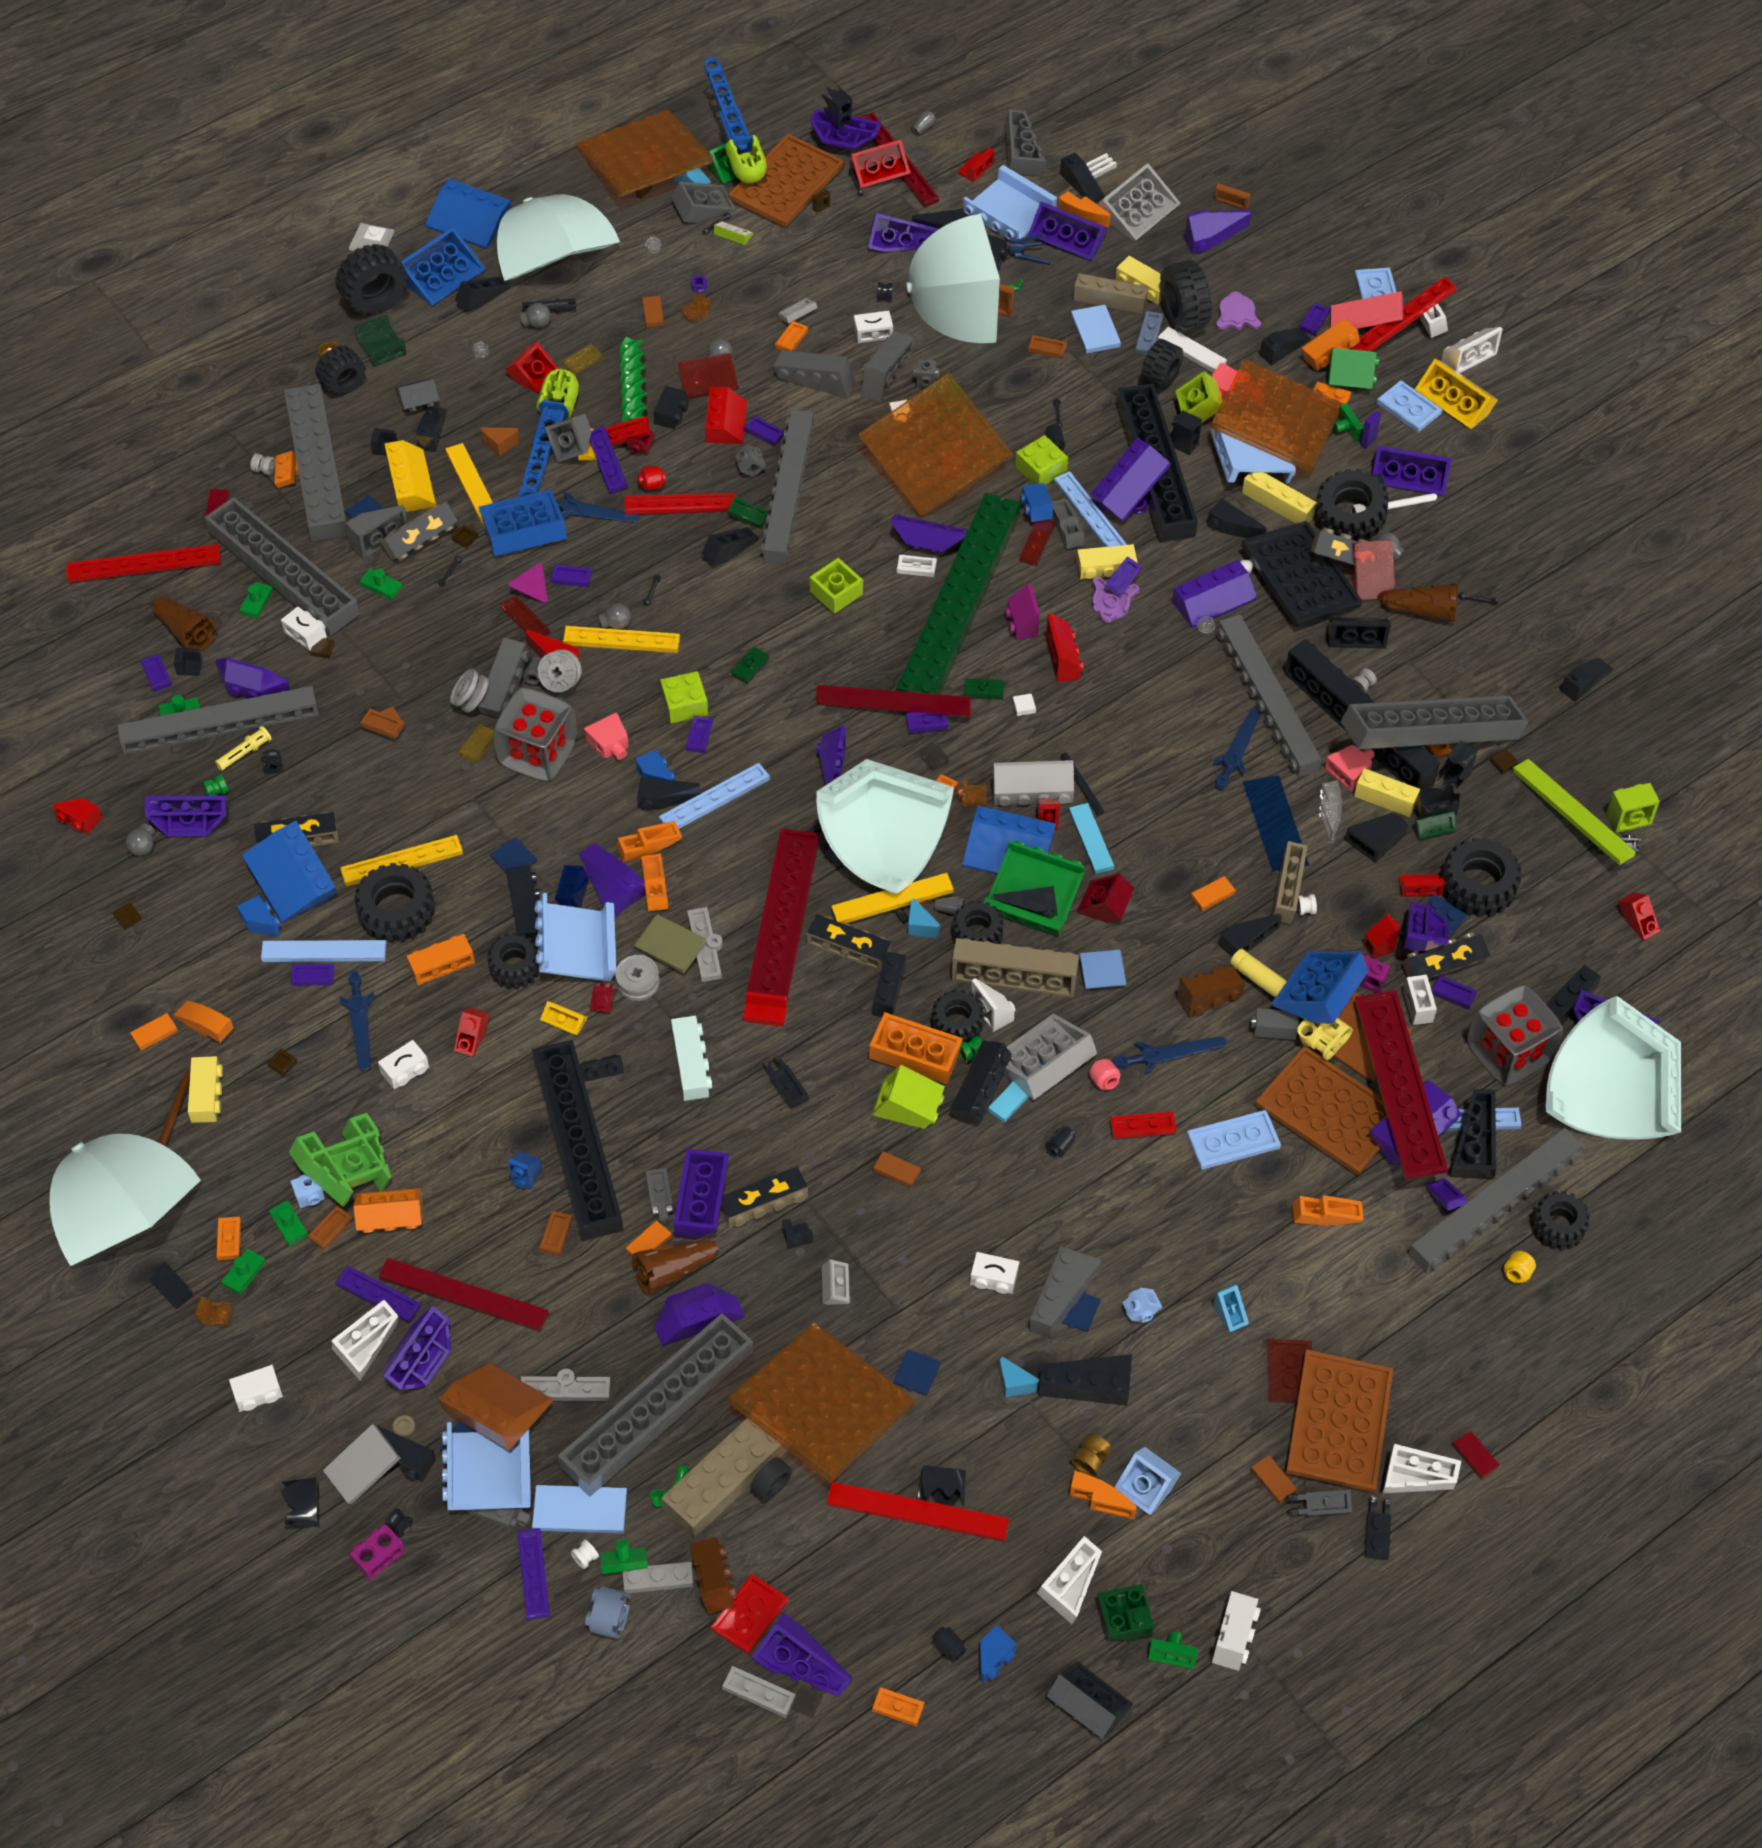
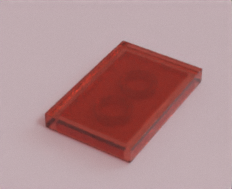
(708, 372)
(1374, 568)
(1285, 1368)

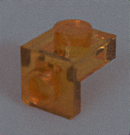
(697, 309)
(972, 794)
(213, 1313)

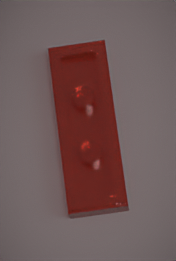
(1037, 542)
(524, 616)

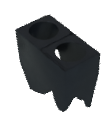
(840, 102)
(1457, 773)
(1437, 797)
(942, 1484)
(304, 1497)

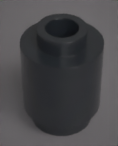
(1055, 434)
(1060, 1141)
(949, 1643)

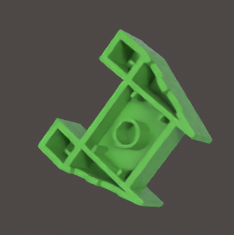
(345, 1163)

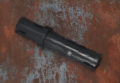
(553, 305)

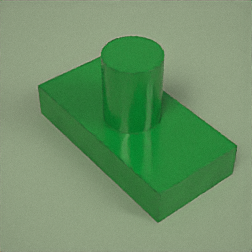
(1348, 422)
(380, 584)
(256, 600)
(179, 705)
(288, 1223)
(243, 1271)
(623, 1558)
(1173, 1651)

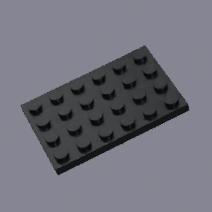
(1302, 581)

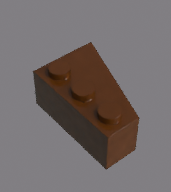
(1209, 991)
(713, 1575)

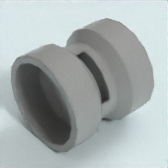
(262, 464)
(1365, 679)

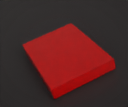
(753, 1614)

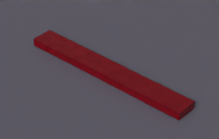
(914, 180)
(894, 700)
(464, 1294)

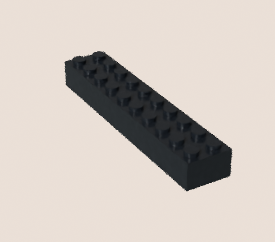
(1169, 496)
(1335, 693)
(577, 1140)

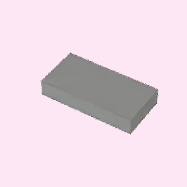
(797, 310)

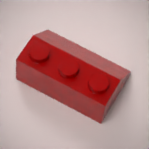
(880, 163)
(725, 416)
(1063, 649)

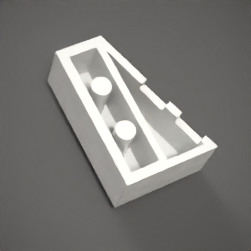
(365, 1338)
(1419, 1471)
(1070, 1580)
(1236, 1631)

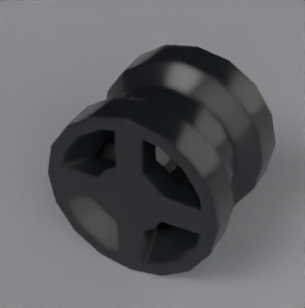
(884, 291)
(271, 761)
(398, 1522)

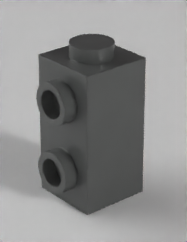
(1275, 1024)

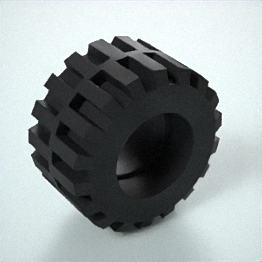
(1162, 363)
(340, 370)
(978, 914)
(513, 947)
(960, 1004)
(1564, 1206)

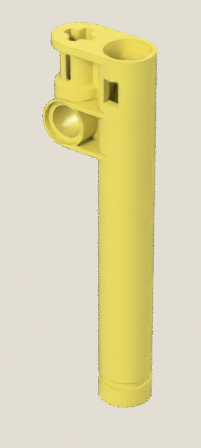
(1324, 1037)

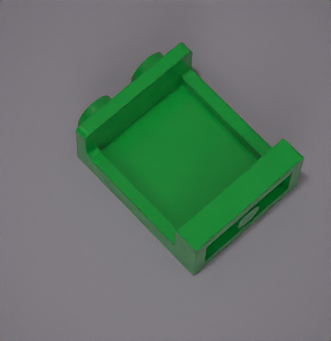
(1352, 368)

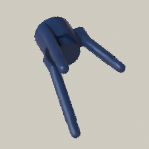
(1018, 246)

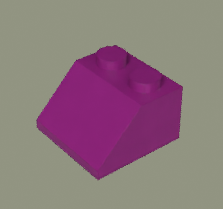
(1023, 614)

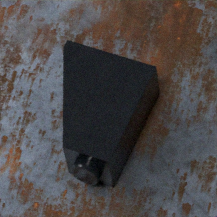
(1377, 835)

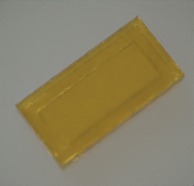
(582, 359)
(477, 743)

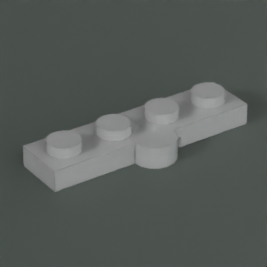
(707, 957)
(567, 1388)

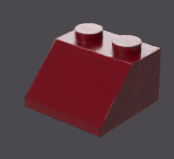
(1106, 898)

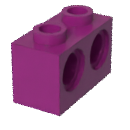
(1377, 975)
(381, 1556)

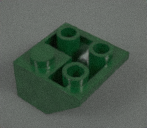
(1126, 1613)

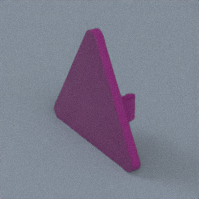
(531, 583)

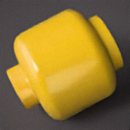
(1519, 1267)

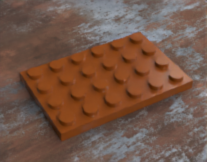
(791, 179)
(1326, 1109)
(1340, 1421)

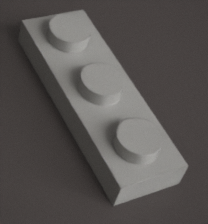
(658, 1577)
(759, 1691)

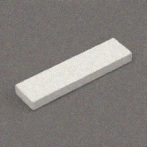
(1193, 350)

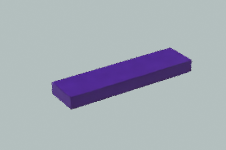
(607, 460)
(375, 1292)
(533, 1574)

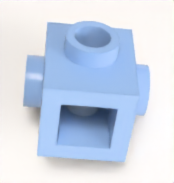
(307, 1191)
(1142, 1305)

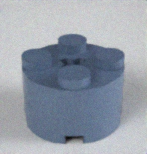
(608, 1612)

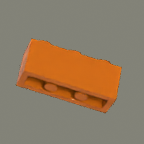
(1341, 336)
(440, 959)

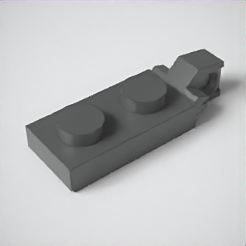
(659, 1193)
(504, 1516)

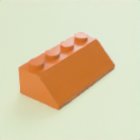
(915, 1047)

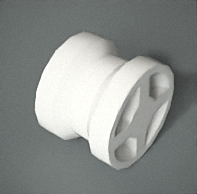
(1306, 905)
(584, 1554)

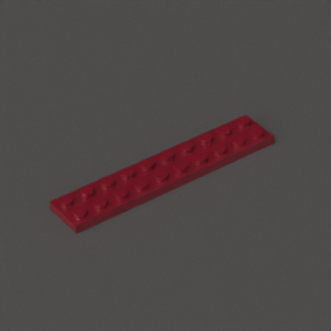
(784, 912)
(1401, 1085)

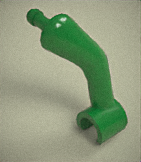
(656, 1494)

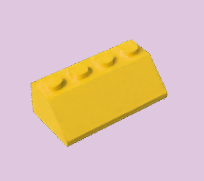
(1455, 394)
(409, 476)

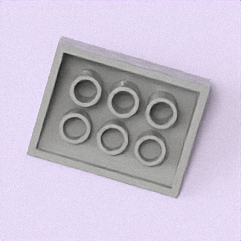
(1139, 203)
(1061, 1050)

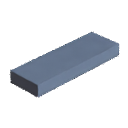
(1149, 332)

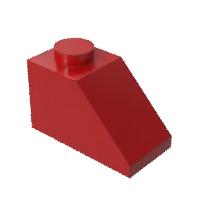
(1048, 810)

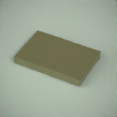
(670, 943)

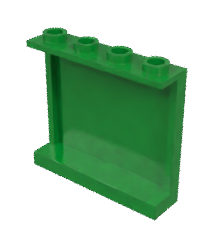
(1031, 869)

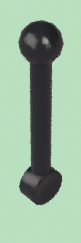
(860, 192)
(726, 216)
(1056, 403)
(656, 579)
(442, 582)
(1494, 601)

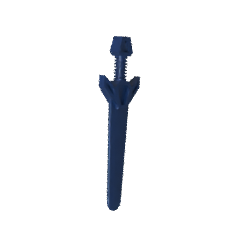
(572, 507)
(1233, 758)
(359, 1018)
(1153, 1055)

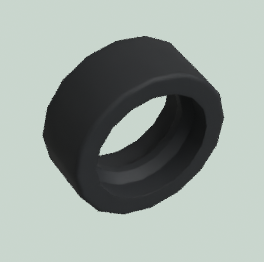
(771, 1479)

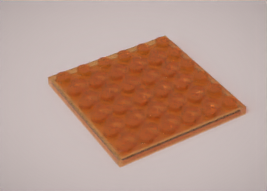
(644, 152)
(1276, 415)
(935, 445)
(821, 1402)

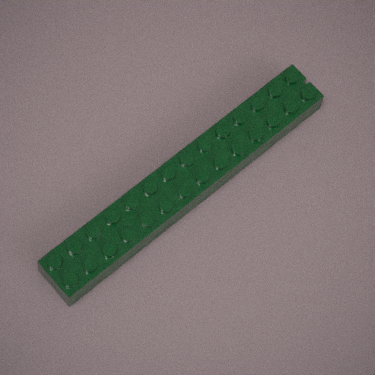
(960, 596)

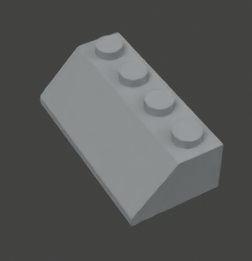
(1028, 781)

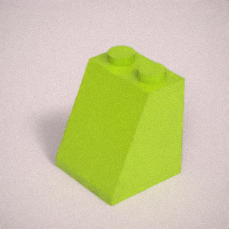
(909, 1098)

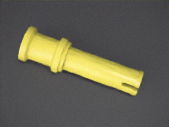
(249, 741)

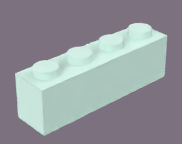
(690, 1058)

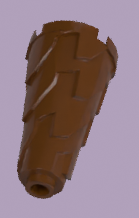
(1433, 601)
(187, 624)
(671, 1262)

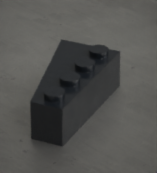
(1478, 1141)
(1088, 1380)

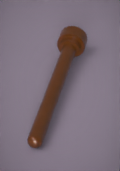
(175, 1109)

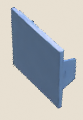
(1103, 969)

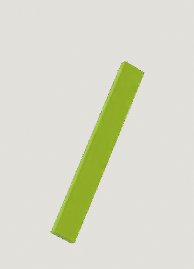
(1574, 812)

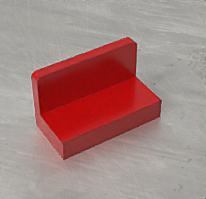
(977, 165)
(1421, 885)
(765, 1009)

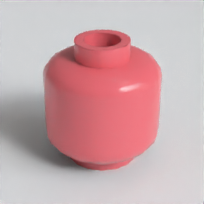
(1105, 1074)

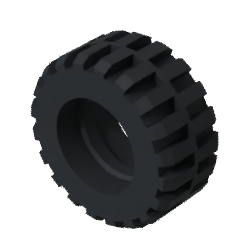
(360, 268)
(1185, 296)
(1352, 485)
(1487, 857)
(393, 881)

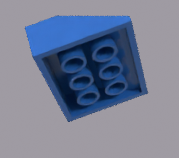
(470, 211)
(441, 267)
(523, 522)
(991, 835)
(289, 872)
(1322, 985)

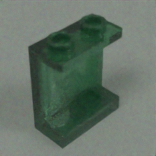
(379, 341)

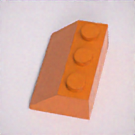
(388, 1210)

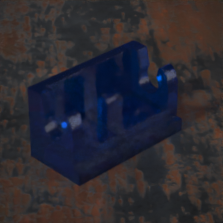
(572, 886)

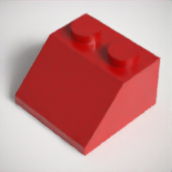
(531, 367)

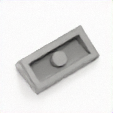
(835, 1283)

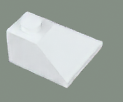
(370, 235)
(996, 1008)

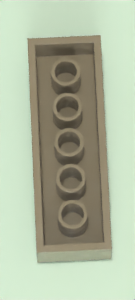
(1015, 967)
(720, 1477)

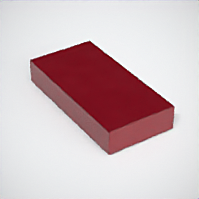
(216, 498)
(1476, 1455)

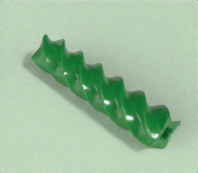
(632, 379)

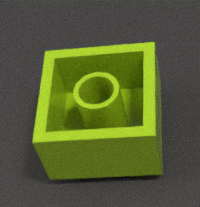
(1200, 396)
(1041, 461)
(836, 585)
(684, 697)
(1632, 807)

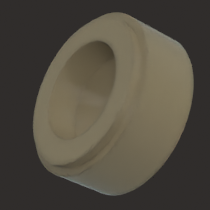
(404, 1426)

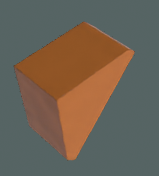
(500, 439)

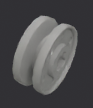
(552, 678)
(469, 690)
(637, 977)

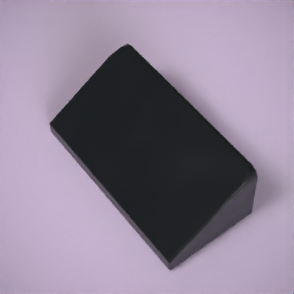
(171, 1285)

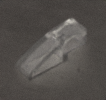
(1331, 808)

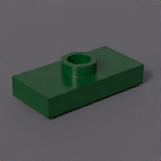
(747, 512)
(750, 665)
(984, 688)
(1435, 825)

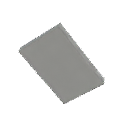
(361, 1464)

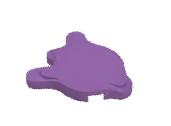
(1237, 311)
(1108, 604)

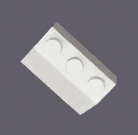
(1473, 349)

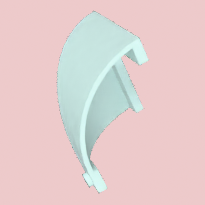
(549, 230)
(957, 282)
(883, 822)
(1617, 1076)
(114, 1192)

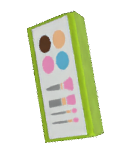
(732, 233)

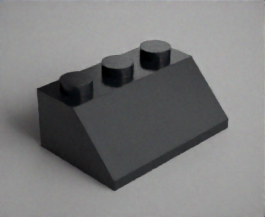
(1358, 632)
(1089, 1700)

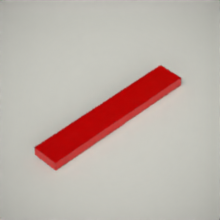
(678, 503)

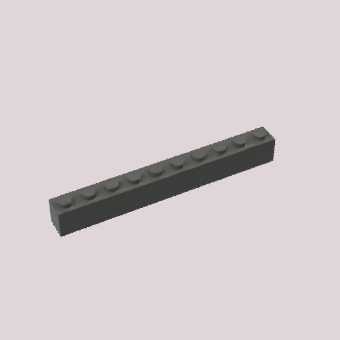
(788, 487)
(1269, 696)
(217, 720)
(1495, 1200)

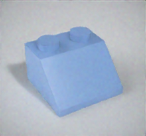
(1147, 1480)

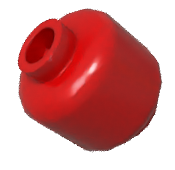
(651, 477)

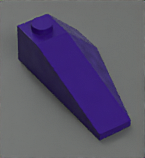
(1209, 229)
(896, 234)
(832, 754)
(612, 878)
(797, 1654)

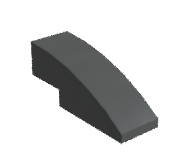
(1067, 524)

